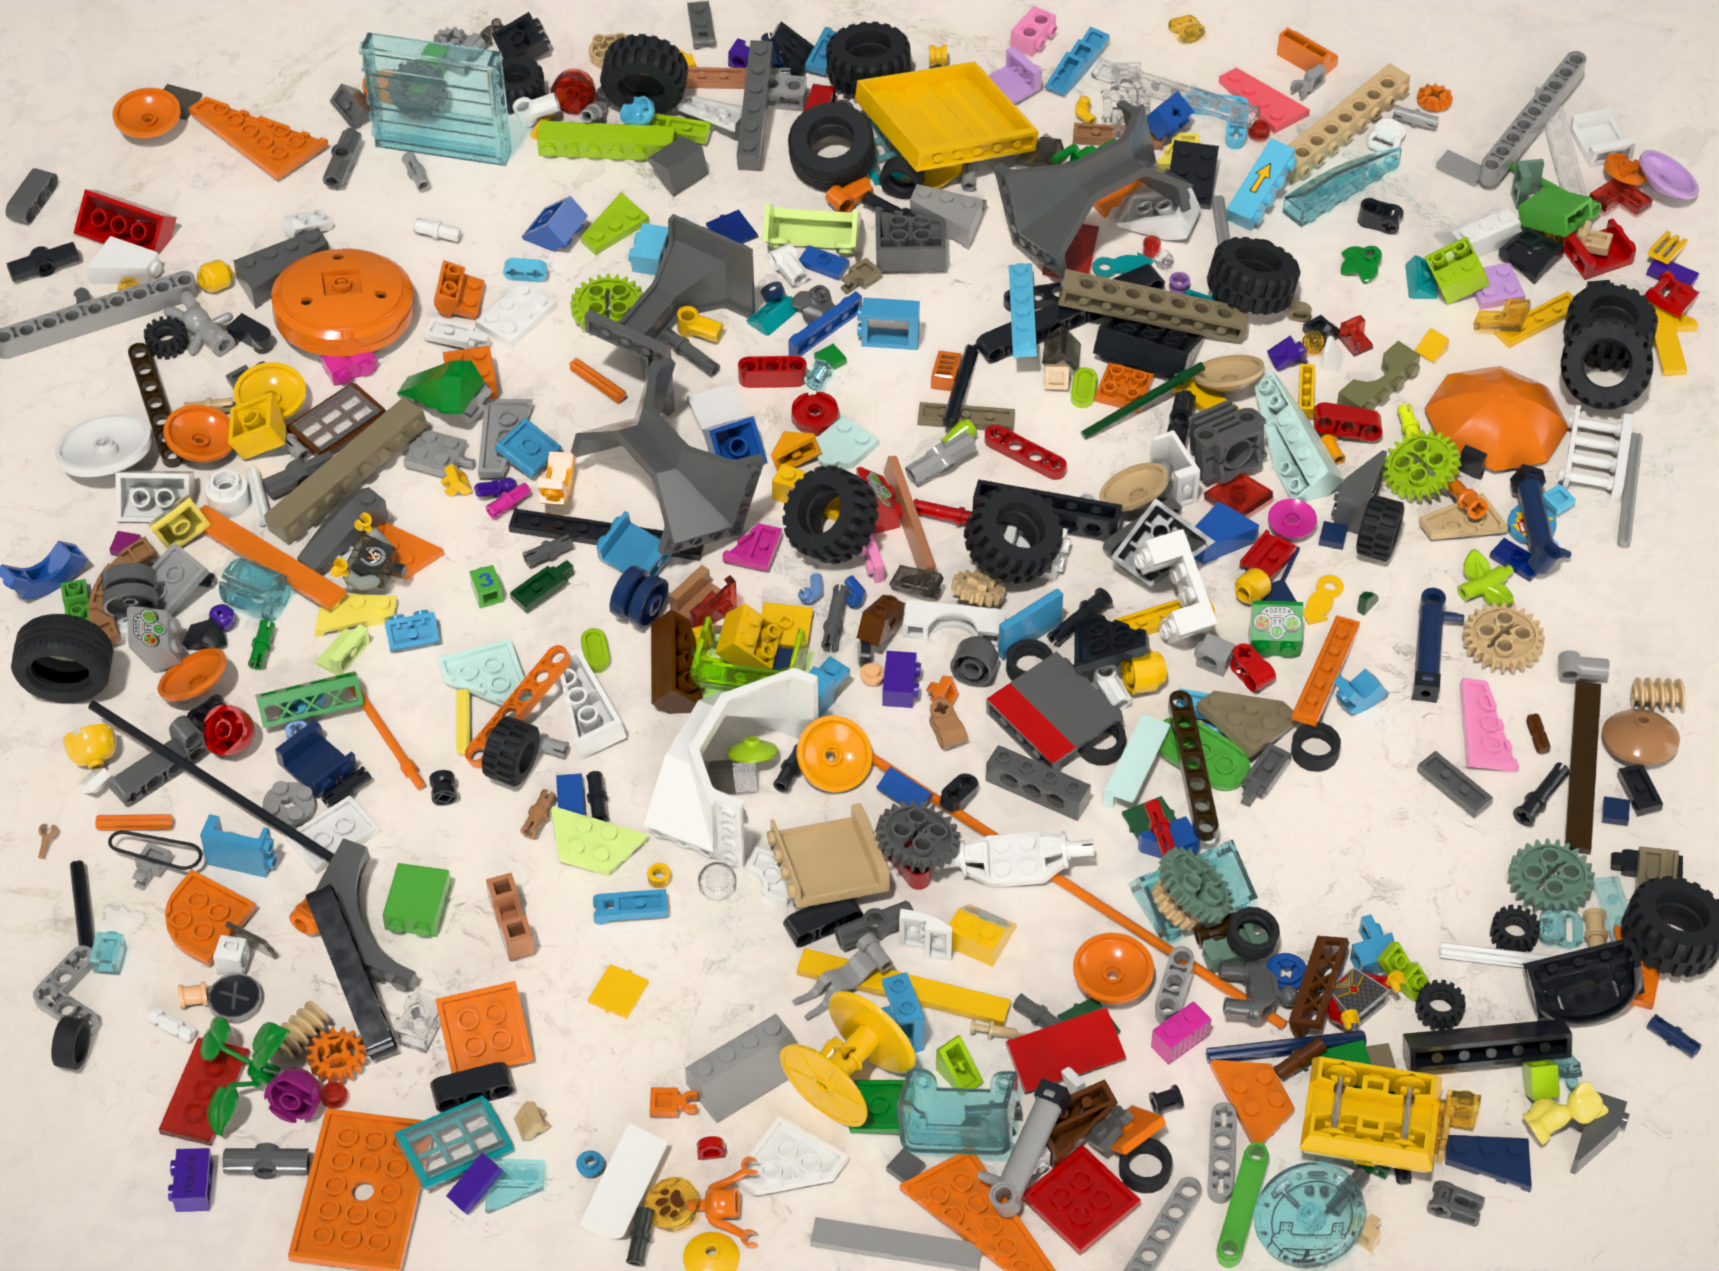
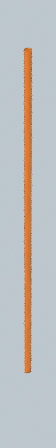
(1096, 903)

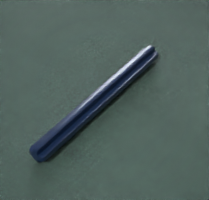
(1278, 1047)

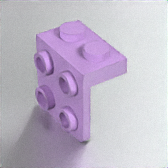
(1019, 76)

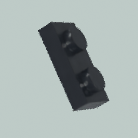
(1640, 789)

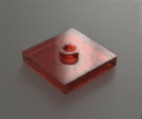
(1240, 494)

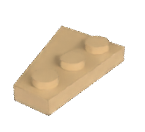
(1455, 522)

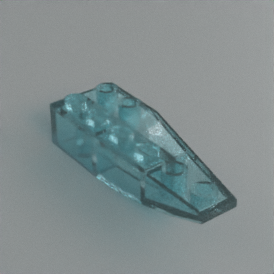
(1338, 185)

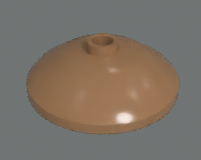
(1640, 736)

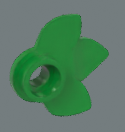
(1358, 262)

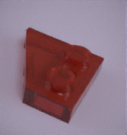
(715, 604)

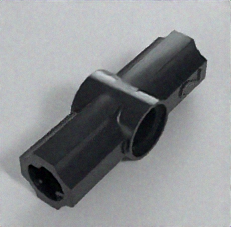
(42, 261)
(1179, 416)

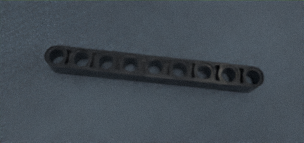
(997, 343)

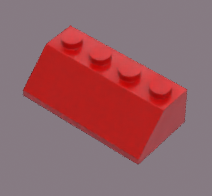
(109, 215)

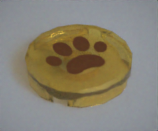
(674, 1203)

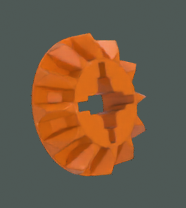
(1431, 102)

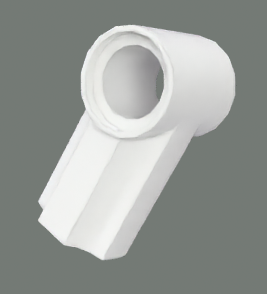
(530, 111)
(787, 262)
(1111, 686)

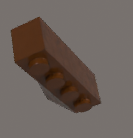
(671, 664)

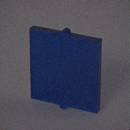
(733, 226)

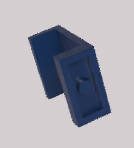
(314, 760)

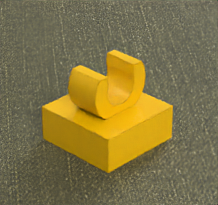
(456, 481)

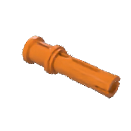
(1468, 499)

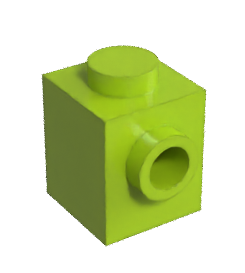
(1541, 1079)

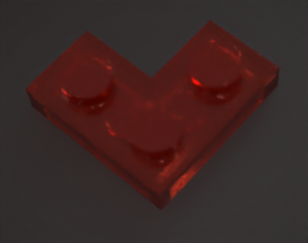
(1619, 192)

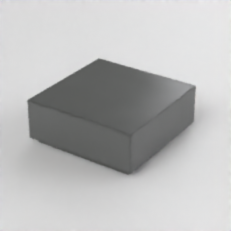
(905, 1166)

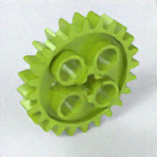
(593, 297)
(1430, 451)

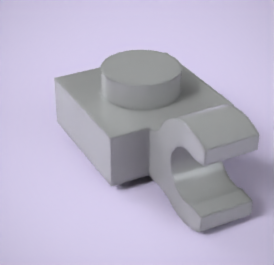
(1312, 81)
(477, 405)
(147, 868)

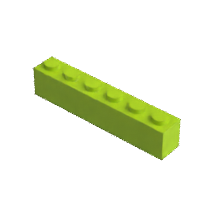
(602, 140)

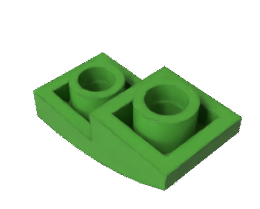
(76, 598)

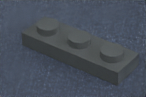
(1454, 783)

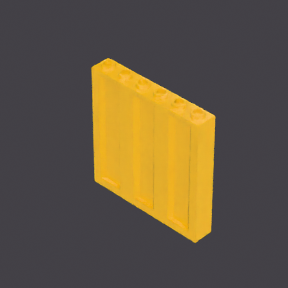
(946, 116)

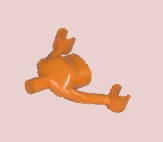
(725, 1203)

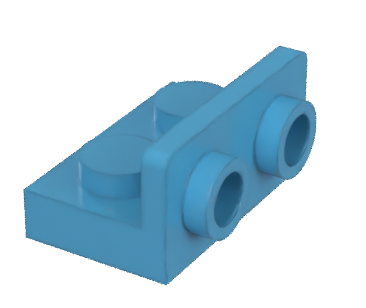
(411, 630)

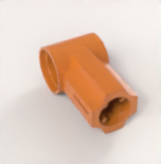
(845, 197)

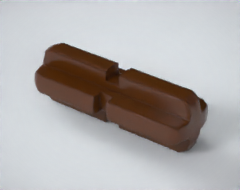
(1539, 737)

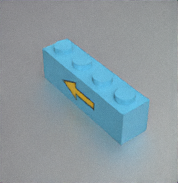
(1261, 185)

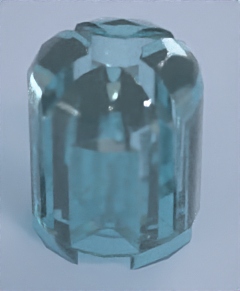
(254, 588)

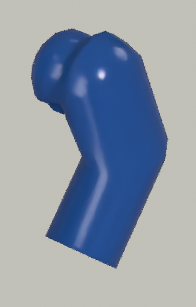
(857, 592)

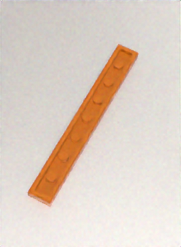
(259, 551)

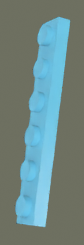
(1022, 310)

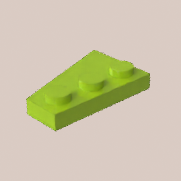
(614, 224)

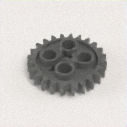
(928, 849)

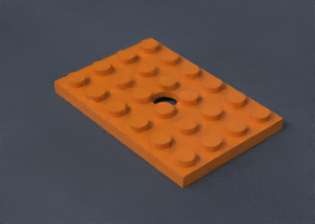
(348, 1231)

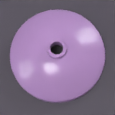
(1667, 175)

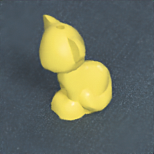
(1547, 1116)

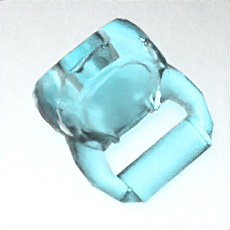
(1554, 928)

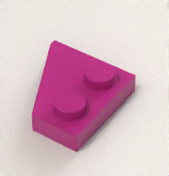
(756, 548)

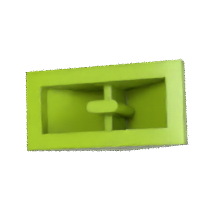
(957, 1065)

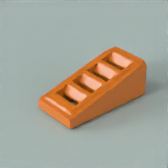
(945, 382)

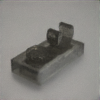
(917, 581)

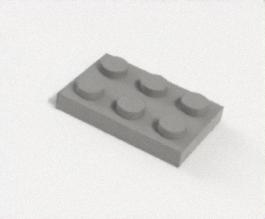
(177, 577)

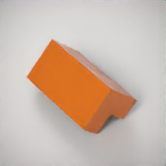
(1304, 52)

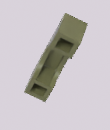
(1398, 366)

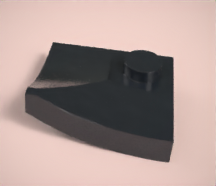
(1531, 253)

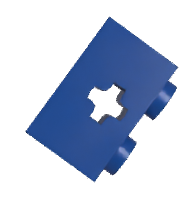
(1169, 115)

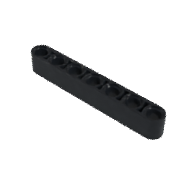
(351, 972)

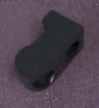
(251, 333)

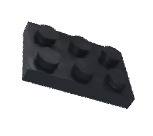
(1196, 165)

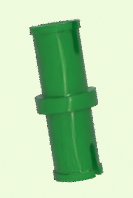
(261, 644)

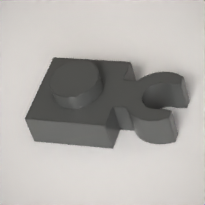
(1108, 1131)

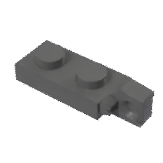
(1264, 773)

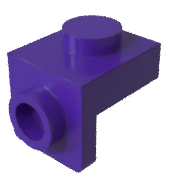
(1287, 352)

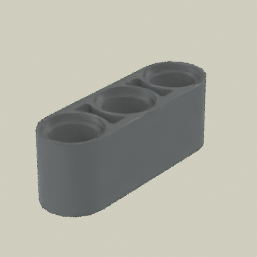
(31, 195)

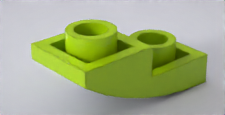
(1395, 959)

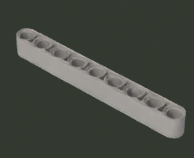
(1532, 118)
(95, 314)

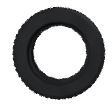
(68, 638)

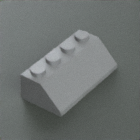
(741, 1069)

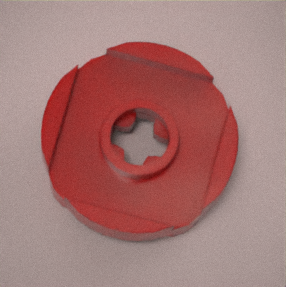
(814, 423)

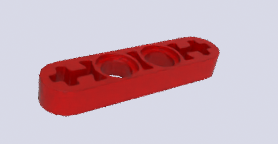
(1023, 454)

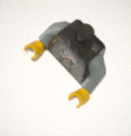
(371, 560)

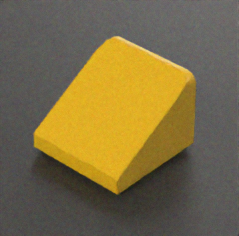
(1432, 345)

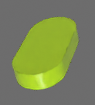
(1083, 387)
(595, 649)

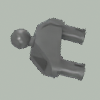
(1260, 990)

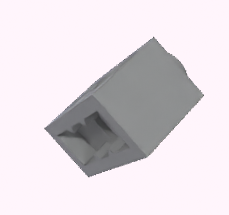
(787, 92)

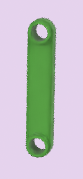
(1242, 1205)

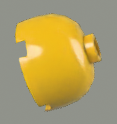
(91, 746)

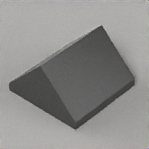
(679, 164)

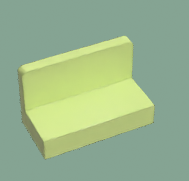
(344, 650)

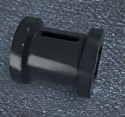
(1166, 1100)

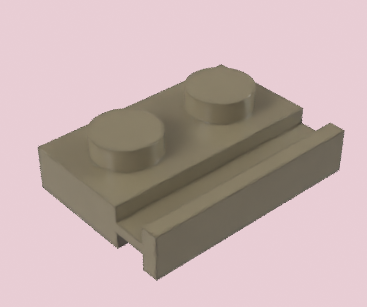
(1655, 863)

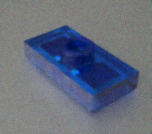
(1511, 554)

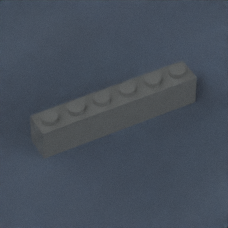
(755, 105)

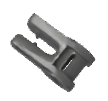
(1457, 1203)

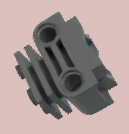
(1226, 441)

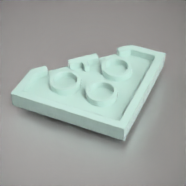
(485, 671)

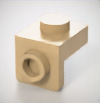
(1595, 241)

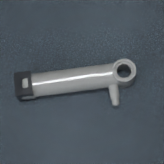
(1049, 1103)

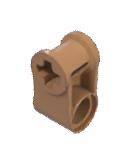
(946, 724)

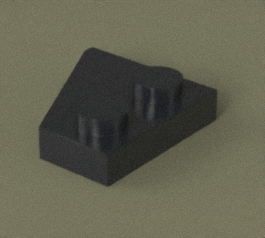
(791, 48)

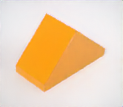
(795, 449)

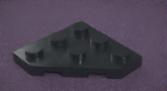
(1106, 643)

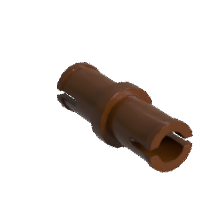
(1300, 1058)

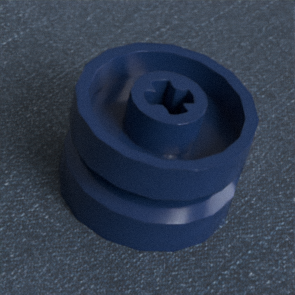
(638, 597)

